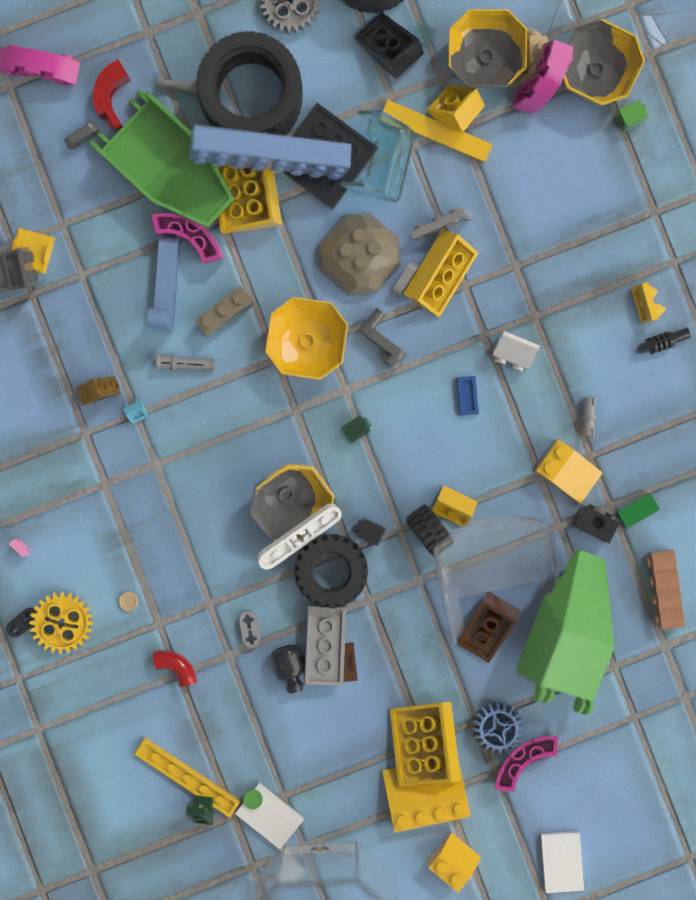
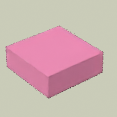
(20, 547)

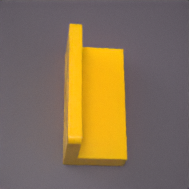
(454, 506)

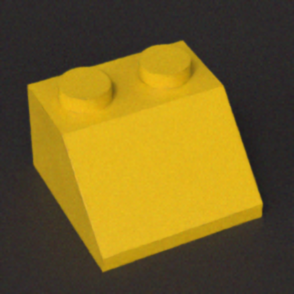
(456, 107)
(454, 862)

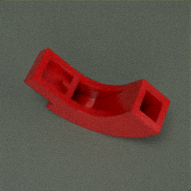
(105, 86)

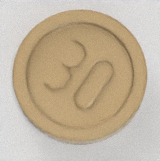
(128, 601)

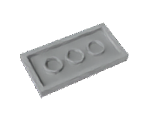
(325, 646)

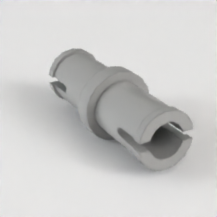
(588, 417)

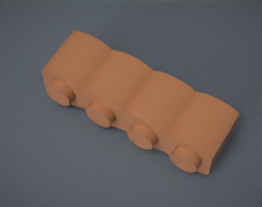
(665, 589)

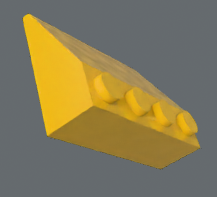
(254, 200)
(425, 744)
(424, 804)

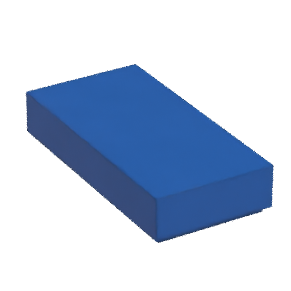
(467, 395)

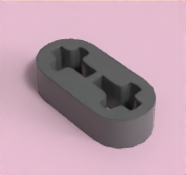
(81, 135)

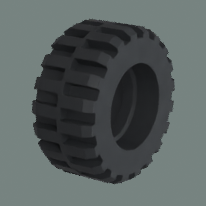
(331, 597)

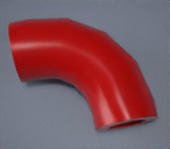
(177, 664)

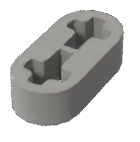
(405, 279)
(245, 630)

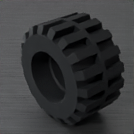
(427, 527)

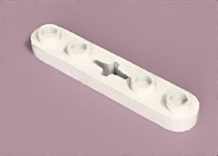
(309, 529)

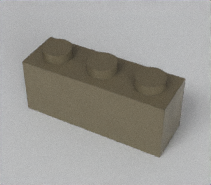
(224, 311)

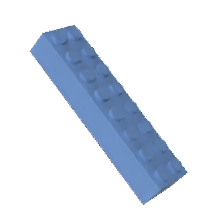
(269, 152)

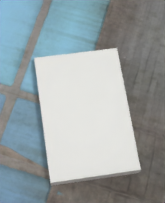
(272, 819)
(562, 862)

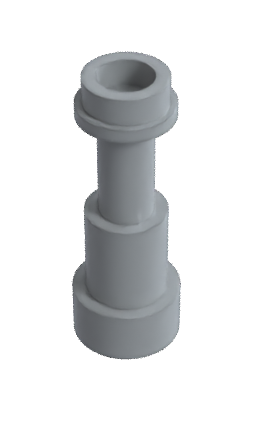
(182, 86)

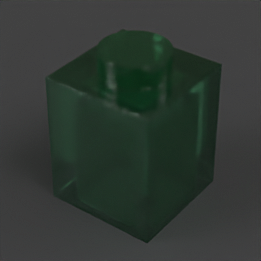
(356, 428)

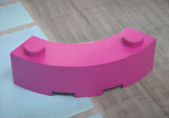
(27, 62)
(549, 75)
(194, 232)
(522, 756)

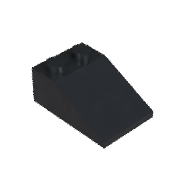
(390, 44)

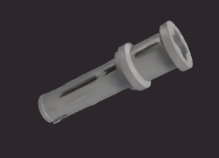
(175, 362)

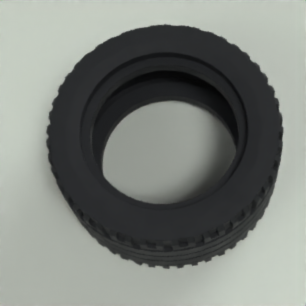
(243, 49)

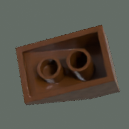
(488, 627)

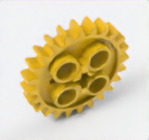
(56, 639)

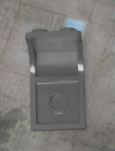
(17, 269)

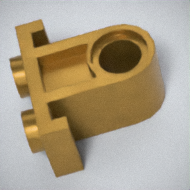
(98, 389)

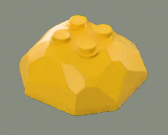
(306, 338)

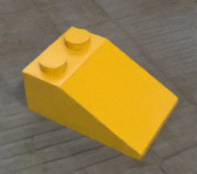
(568, 471)

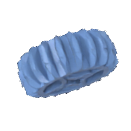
(503, 744)

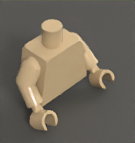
(534, 48)

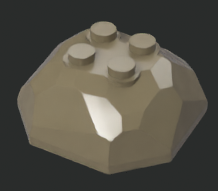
(359, 254)

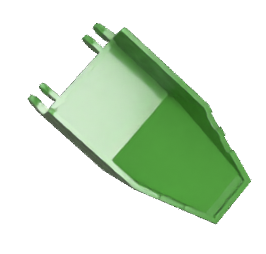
(154, 159)
(571, 635)

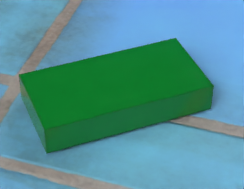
(638, 510)

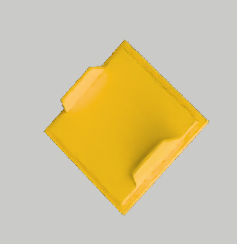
(39, 244)

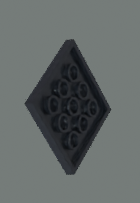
(325, 126)

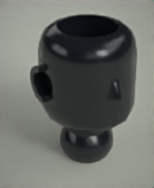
(288, 666)

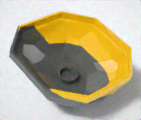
(487, 48)
(603, 62)
(288, 498)

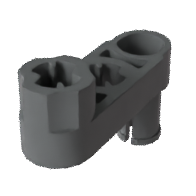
(368, 328)

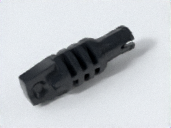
(663, 341)

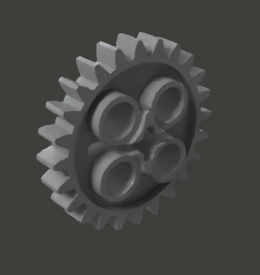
(293, 19)

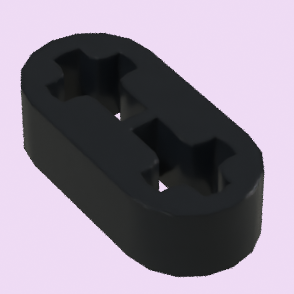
(20, 618)

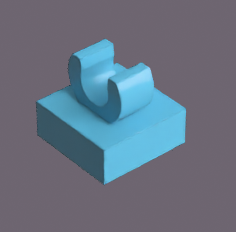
(135, 411)

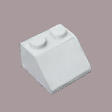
(514, 351)

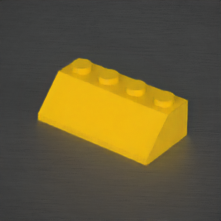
(440, 272)

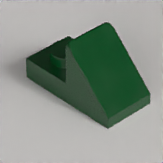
(201, 811)

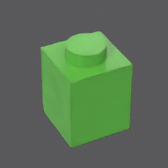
(632, 115)

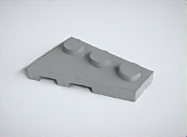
(422, 231)

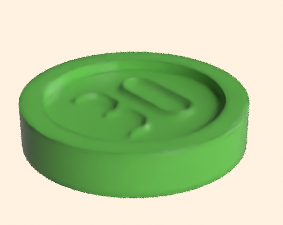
(253, 799)

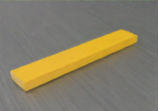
(438, 133)
(186, 776)

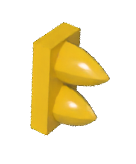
(647, 309)

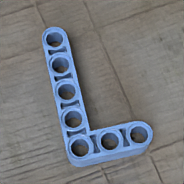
(163, 313)

